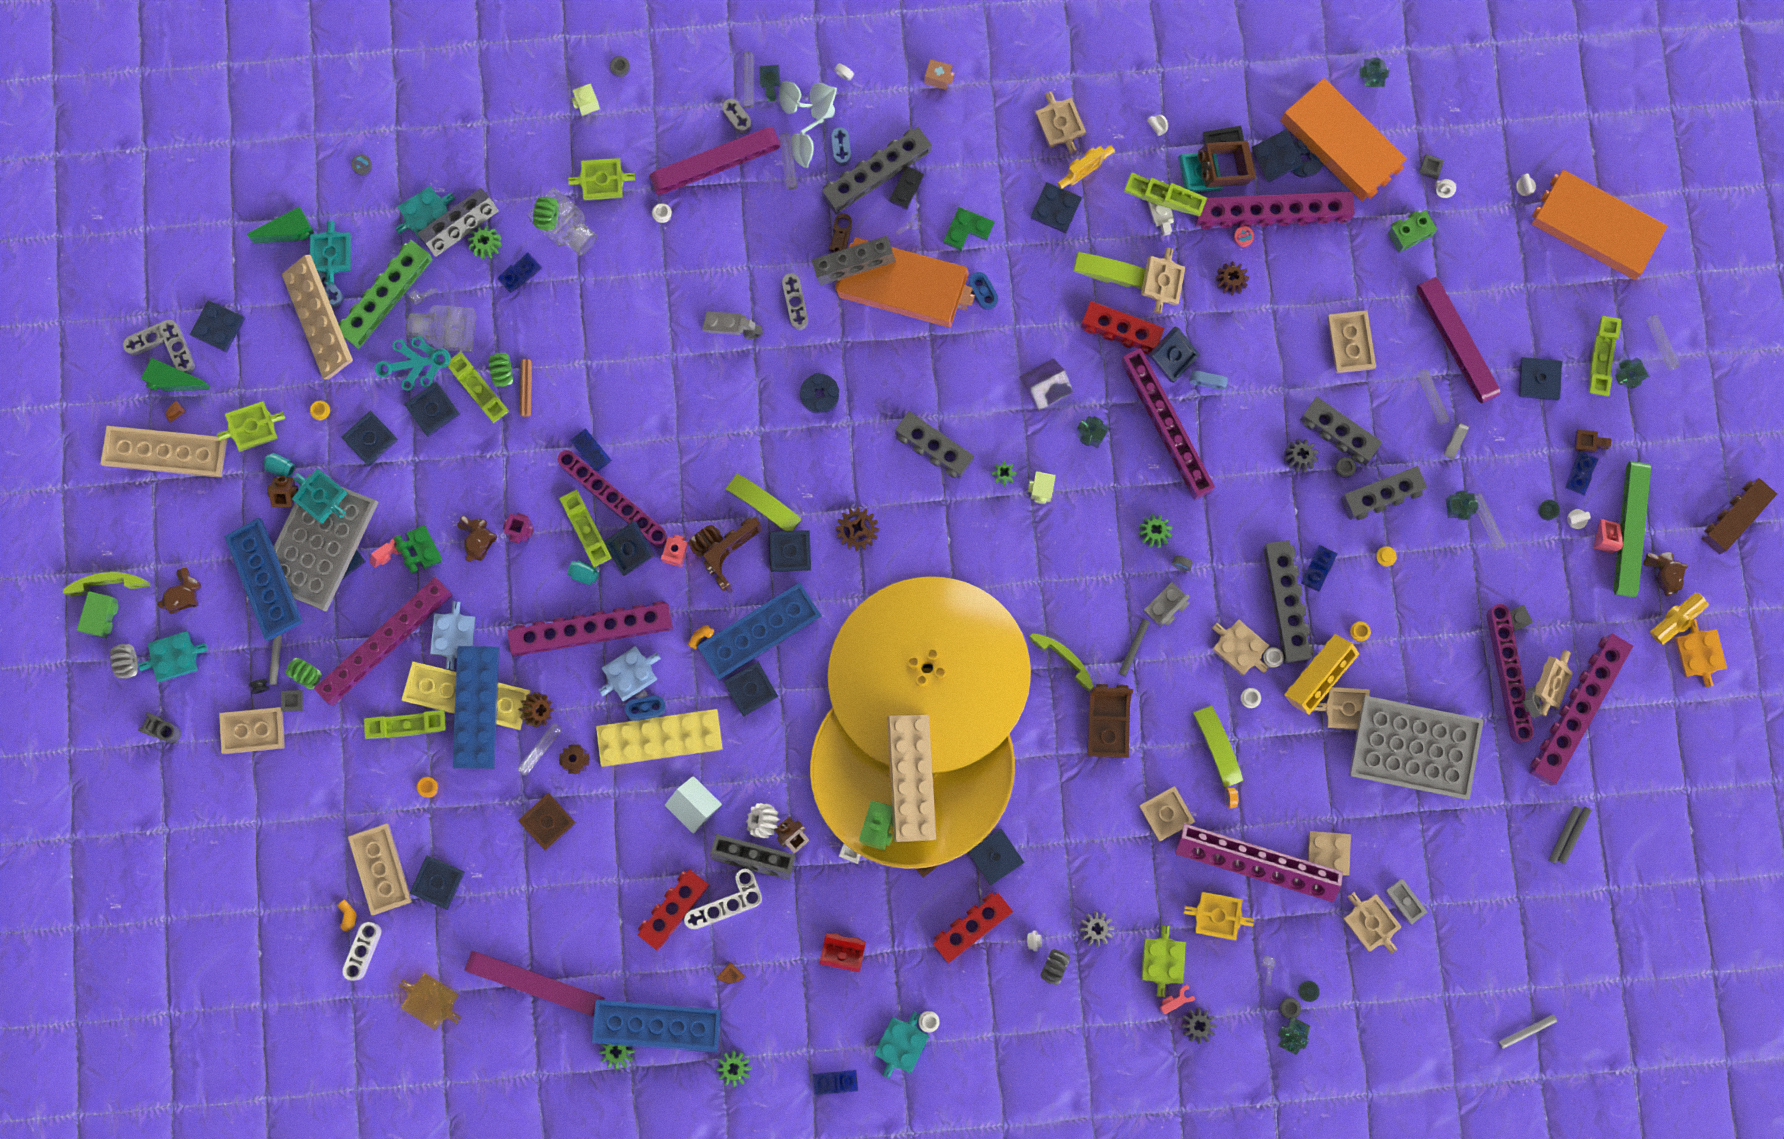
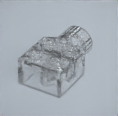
(570, 225)
(444, 327)

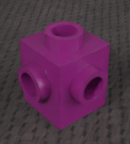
(513, 523)

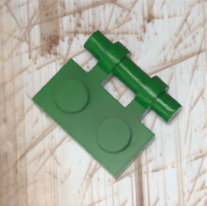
(423, 546)

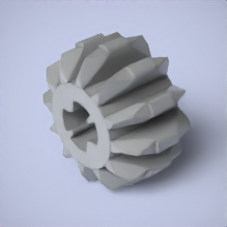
(124, 661)
(1092, 934)

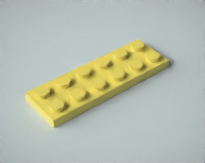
(437, 690)
(659, 738)

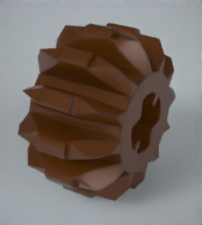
(1226, 273)
(703, 539)
(533, 716)

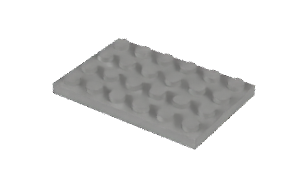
(318, 554)
(1416, 747)

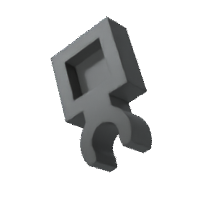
(1532, 703)

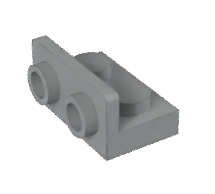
(1166, 605)

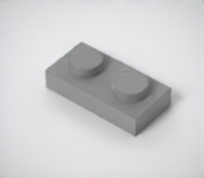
(1406, 901)

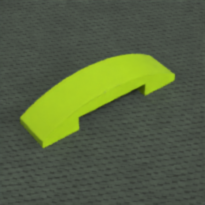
(1602, 355)
(477, 387)
(763, 503)
(585, 528)
(83, 585)
(1044, 642)
(404, 725)
(1219, 746)

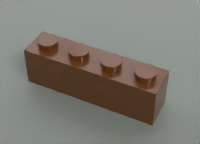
(1738, 516)

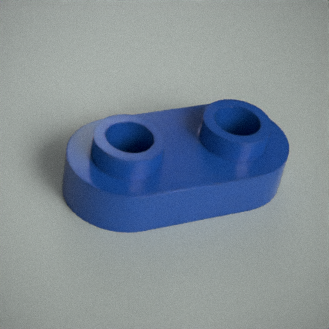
(984, 291)
(645, 707)

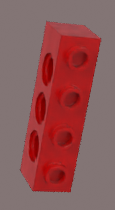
(1116, 318)
(1001, 911)
(658, 938)

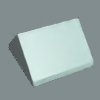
(693, 804)

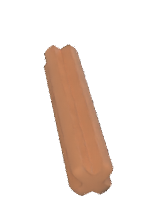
(525, 387)

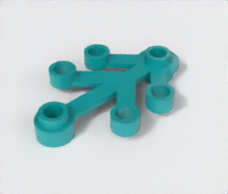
(417, 362)

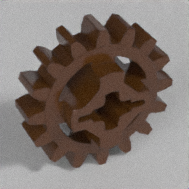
(864, 533)

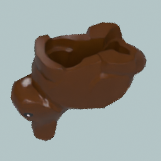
(478, 540)
(1670, 573)
(180, 596)

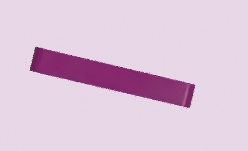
(714, 160)
(1458, 340)
(608, 490)
(1512, 663)
(532, 983)

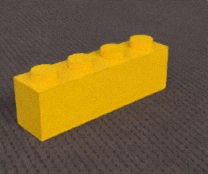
(1321, 674)

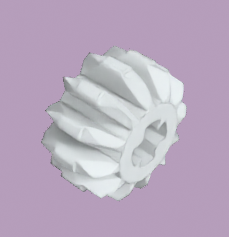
(762, 820)

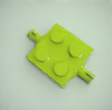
(601, 179)
(251, 426)
(1163, 961)

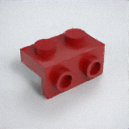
(842, 952)

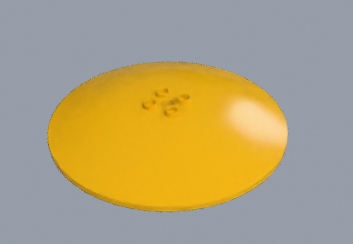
(975, 680)
(965, 799)

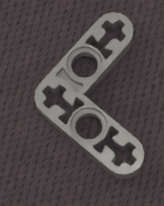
(162, 337)

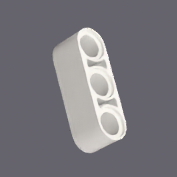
(354, 959)

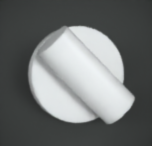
(1158, 124)
(1525, 185)
(1445, 188)
(1578, 519)

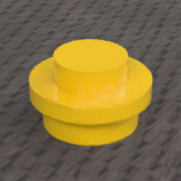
(320, 410)
(1386, 556)
(1360, 631)

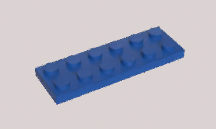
(263, 579)
(759, 631)
(476, 707)
(656, 1026)

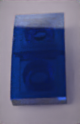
(520, 273)
(590, 450)
(1581, 473)
(1319, 568)
(835, 1082)

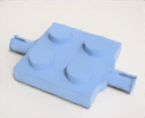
(450, 632)
(629, 673)

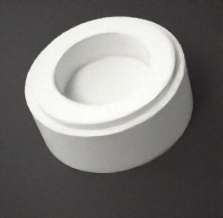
(844, 72)

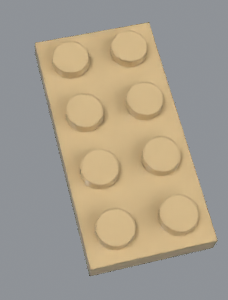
(380, 869)

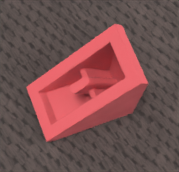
(1608, 536)

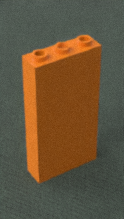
(1343, 140)
(1598, 224)
(910, 287)

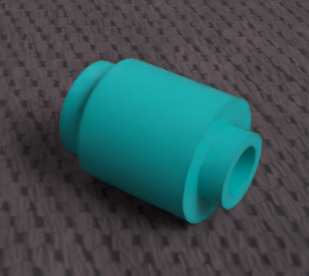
(278, 465)
(583, 572)

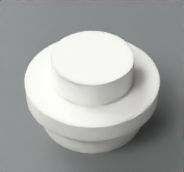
(661, 213)
(1273, 657)
(1250, 698)
(1034, 941)
(928, 1021)

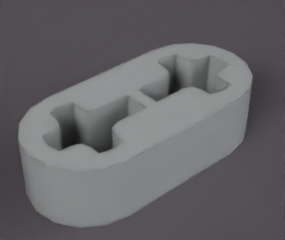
(740, 113)
(1456, 440)

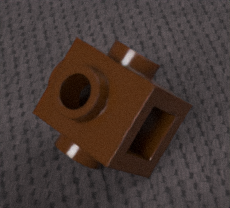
(282, 491)
(580, 763)
(791, 835)

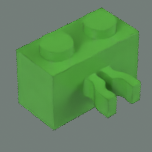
(877, 826)

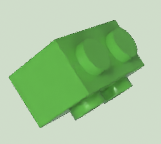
(1412, 230)
(98, 615)

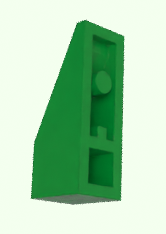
(286, 228)
(167, 378)

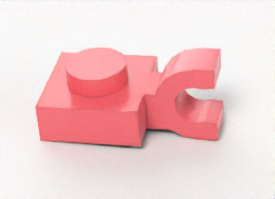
(383, 554)
(1172, 1003)

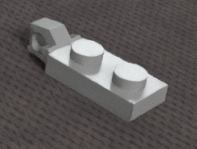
(726, 323)

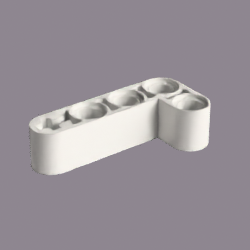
(722, 904)

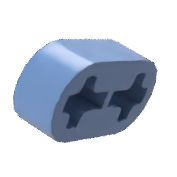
(845, 146)
(334, 290)
(1208, 380)

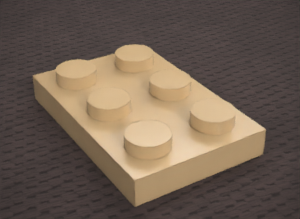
(1351, 341)
(251, 730)

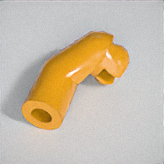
(698, 635)
(349, 916)

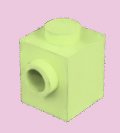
(585, 99)
(1042, 487)

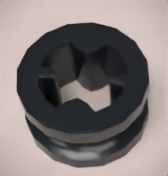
(258, 686)

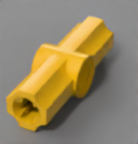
(1679, 618)

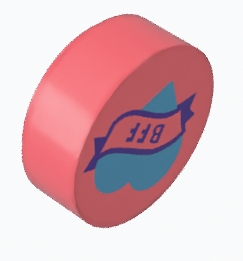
(1244, 236)

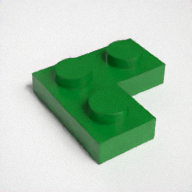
(967, 223)

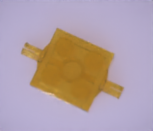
(429, 1001)

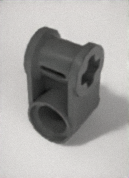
(157, 727)

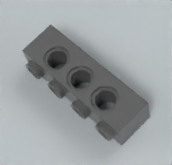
(458, 222)
(853, 260)
(912, 424)
(1351, 431)
(1410, 478)
(753, 857)

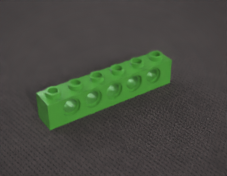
(395, 291)

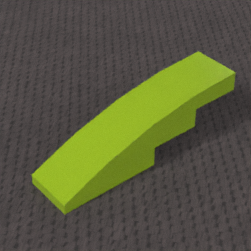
(1165, 195)
(1109, 270)

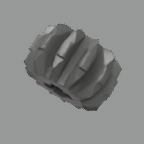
(1304, 449)
(1055, 966)
(1199, 1018)

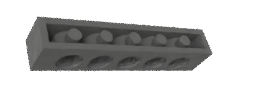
(840, 201)
(1286, 551)

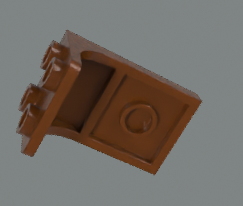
(719, 551)
(1109, 721)

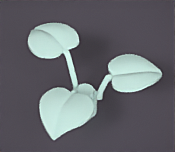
(822, 108)

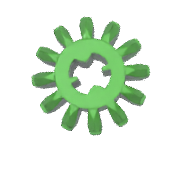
(545, 213)
(476, 242)
(500, 369)
(1156, 538)
(303, 673)
(612, 1057)
(741, 1071)

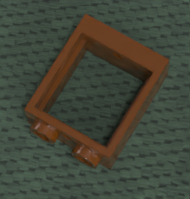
(1242, 159)

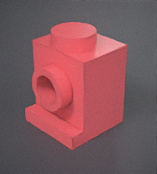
(675, 558)

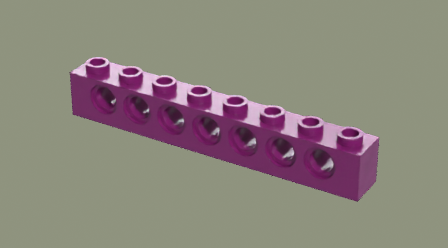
(1243, 204)
(1167, 424)
(518, 634)
(383, 641)
(1619, 651)
(1259, 863)

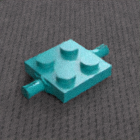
(423, 210)
(331, 252)
(319, 495)
(172, 656)
(901, 1044)

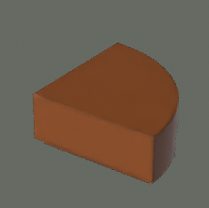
(174, 411)
(730, 974)

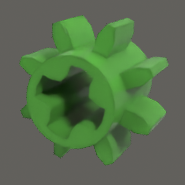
(1004, 479)

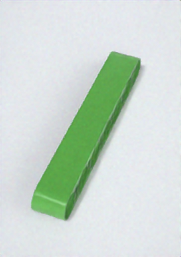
(1632, 529)

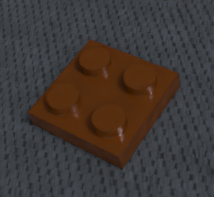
(547, 821)

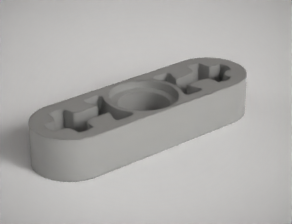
(797, 287)

